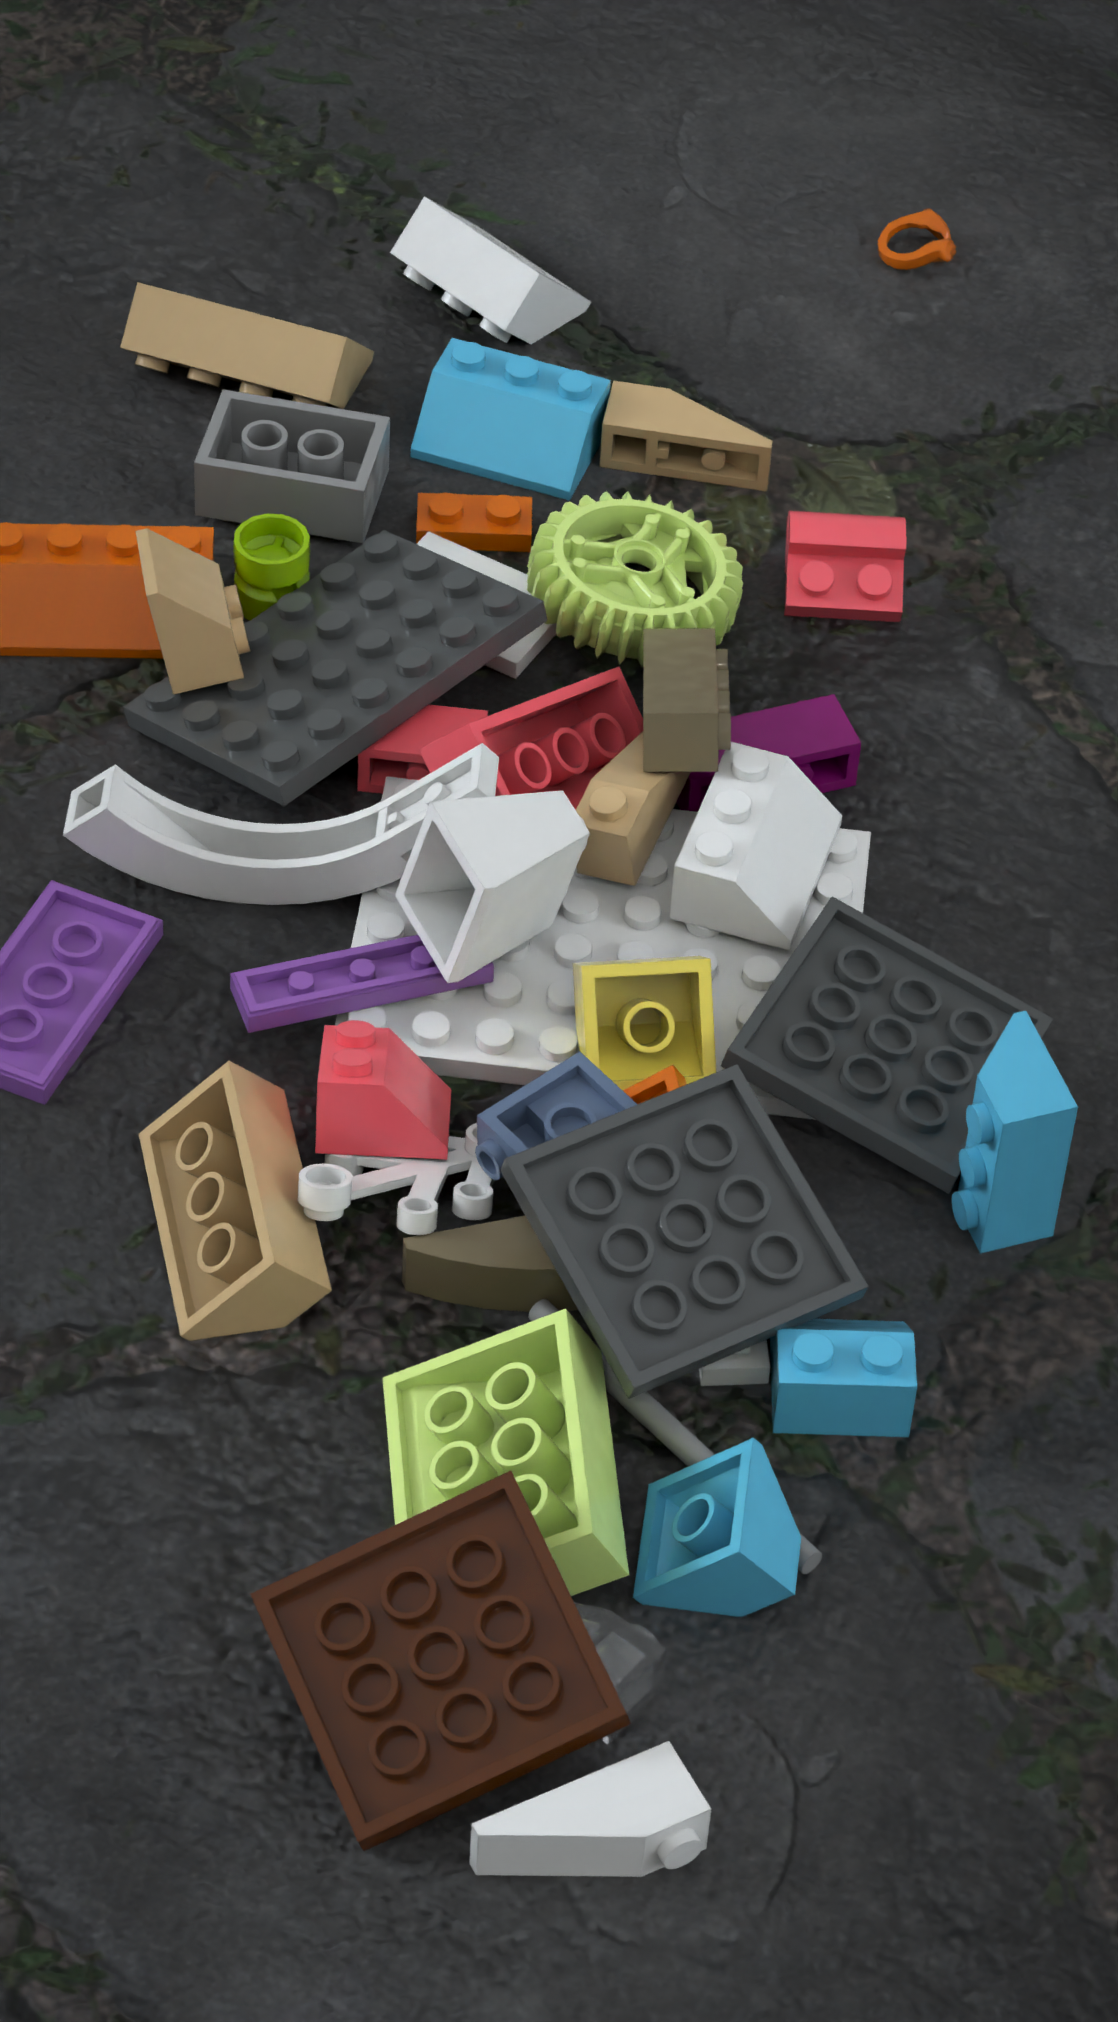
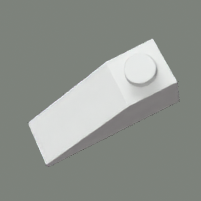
(603, 1824)

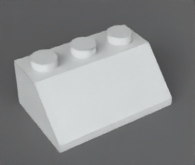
(484, 276)
(754, 849)

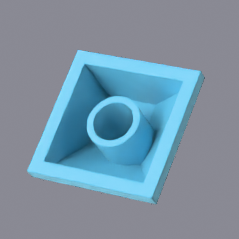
(718, 1537)

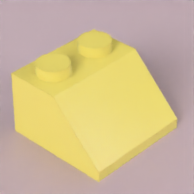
(646, 1017)

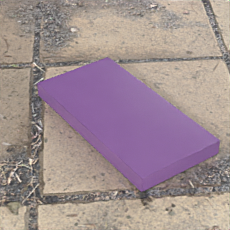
(62, 981)

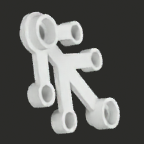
(331, 1186)

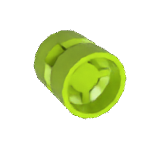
(269, 560)

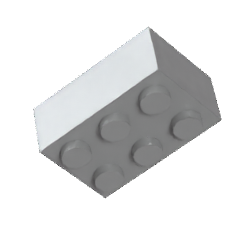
(292, 462)

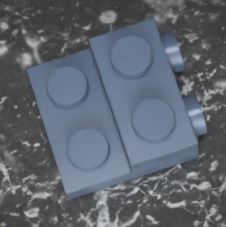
(544, 1109)

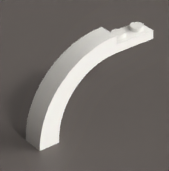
(263, 861)

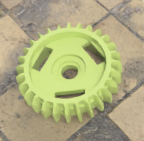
(605, 604)

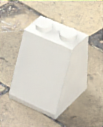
(489, 875)

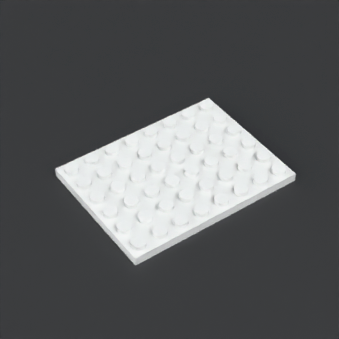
(527, 1014)

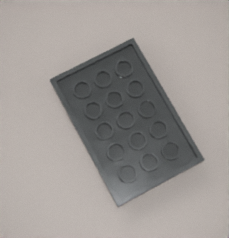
(340, 666)

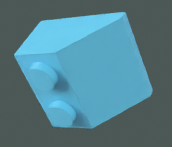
(843, 1378)

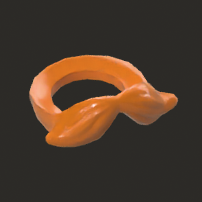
(935, 251)

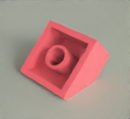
(378, 1096)

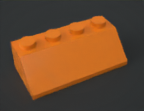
(80, 589)

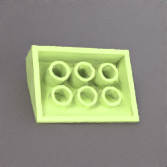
(521, 1406)

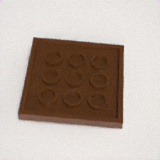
(439, 1660)

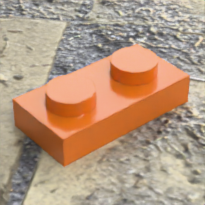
(477, 520)

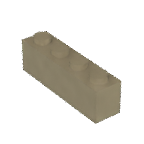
(684, 700)

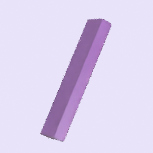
(341, 983)

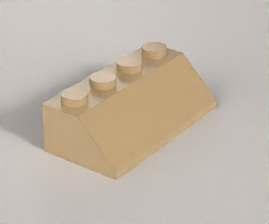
(242, 347)
(230, 1210)

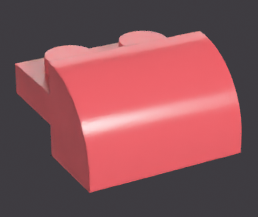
(844, 566)

